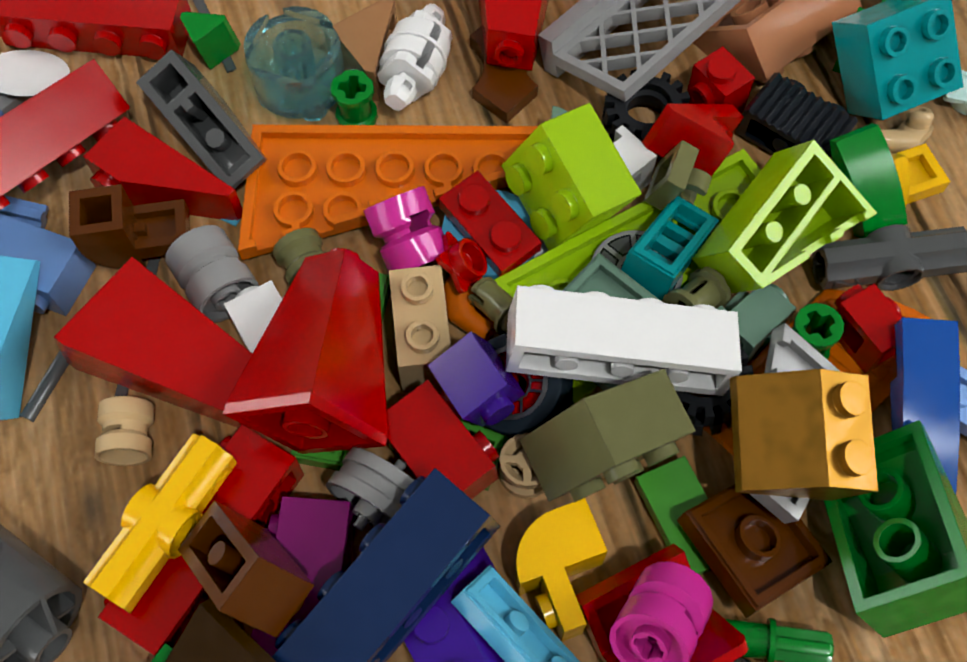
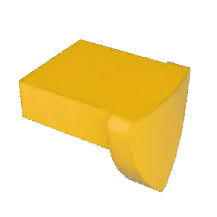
(919, 173)

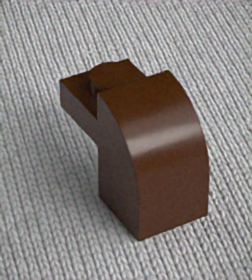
(113, 230)

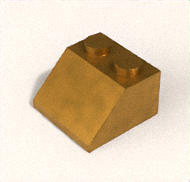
(803, 434)

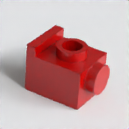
(720, 80)
(868, 325)

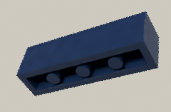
(394, 579)

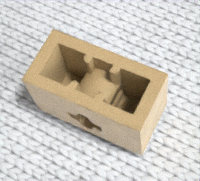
(419, 322)

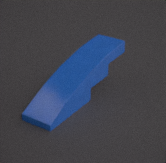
(929, 385)

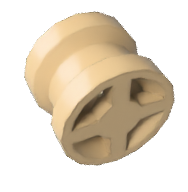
(516, 483)

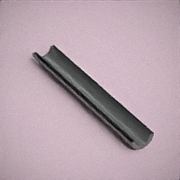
(45, 388)

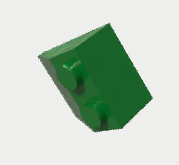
(906, 540)

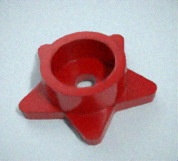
(463, 261)

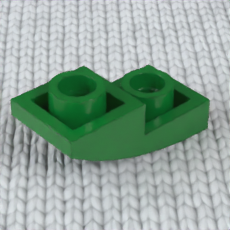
(871, 169)

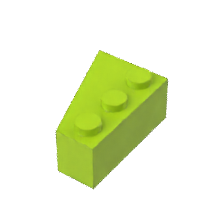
(782, 218)

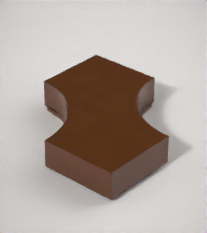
(501, 88)

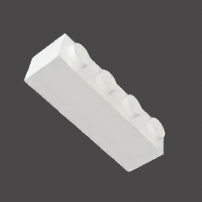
(621, 339)

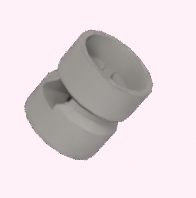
(208, 269)

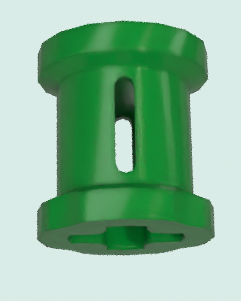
(354, 95)
(819, 326)

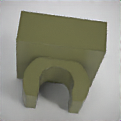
(677, 177)

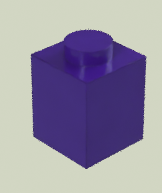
(476, 381)

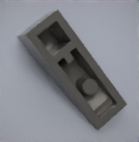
(202, 118)

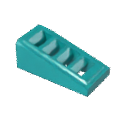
(652, 269)

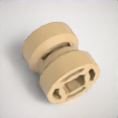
(124, 431)

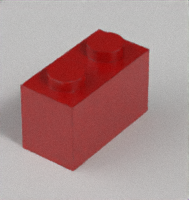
(429, 435)

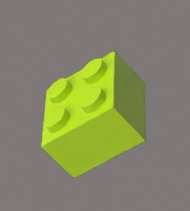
(569, 176)

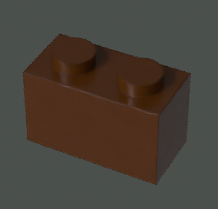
(245, 569)

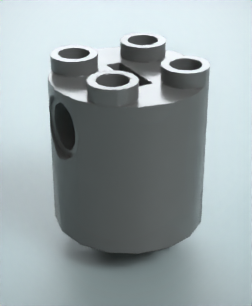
(34, 604)

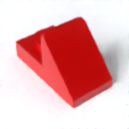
(702, 126)

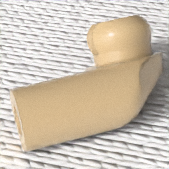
(912, 131)

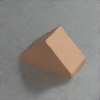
(364, 39)

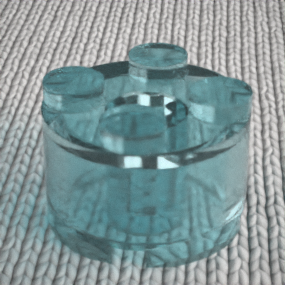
(294, 62)

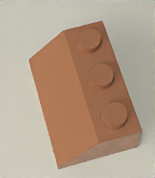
(773, 32)

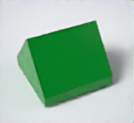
(211, 36)

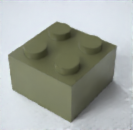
(608, 437)

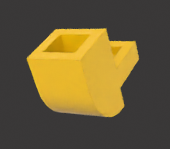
(549, 553)

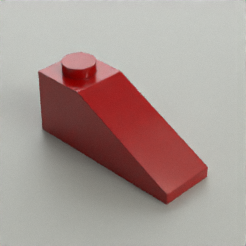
(158, 173)

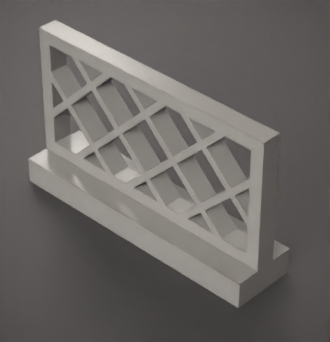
(589, 27)

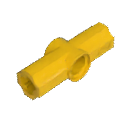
(160, 521)

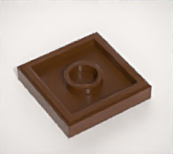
(751, 548)

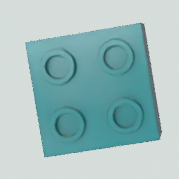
(897, 56)

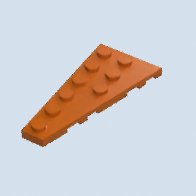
(334, 172)

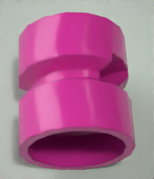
(406, 229)
(662, 615)

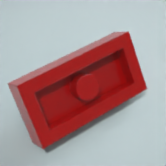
(490, 222)

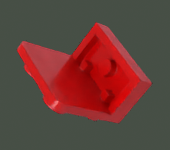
(605, 600)

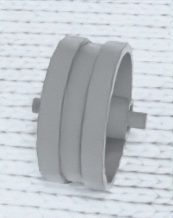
(370, 486)

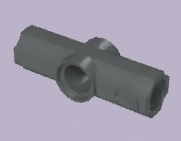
(891, 258)

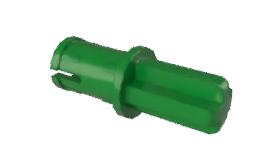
(785, 643)

